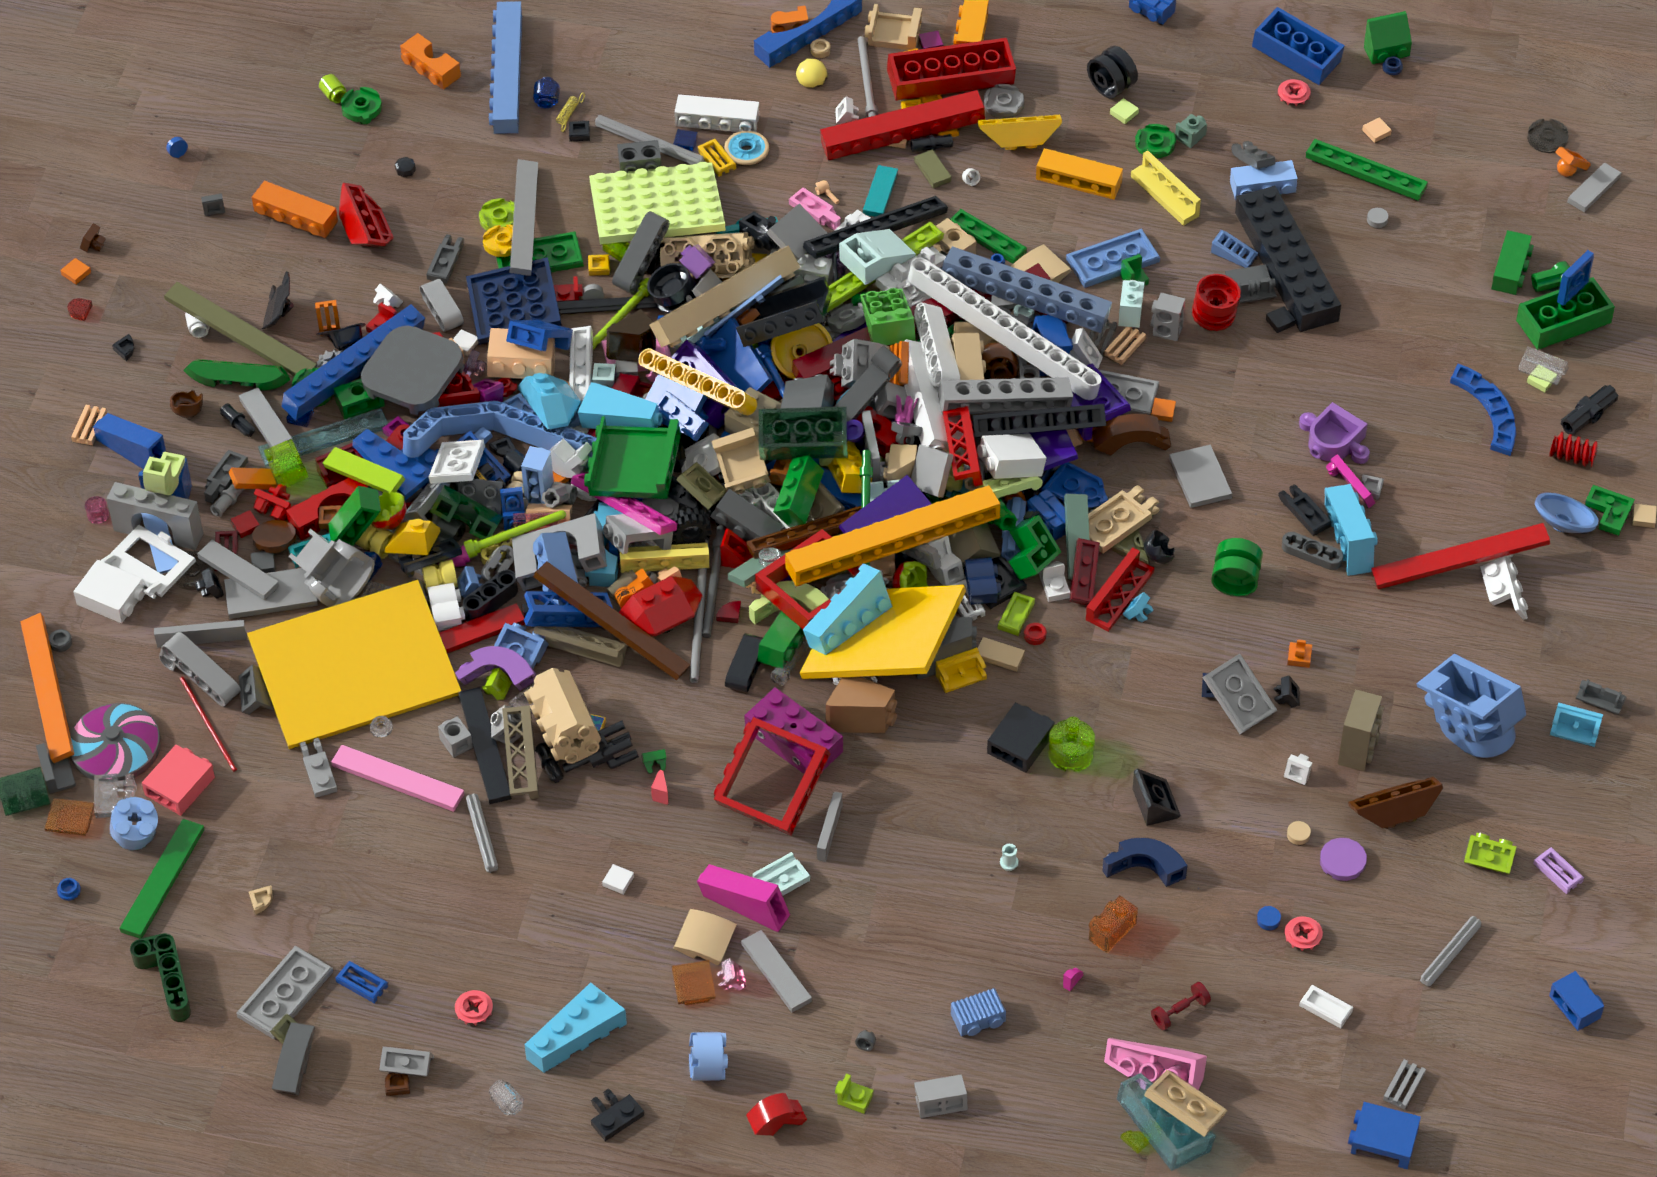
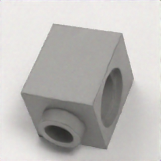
(455, 744)

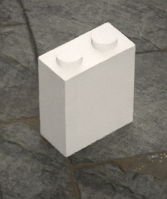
(1011, 456)
(109, 591)

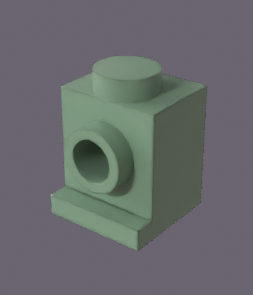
(1194, 127)

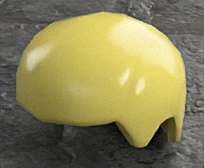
(811, 73)

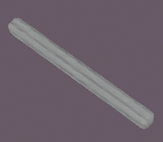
(639, 136)

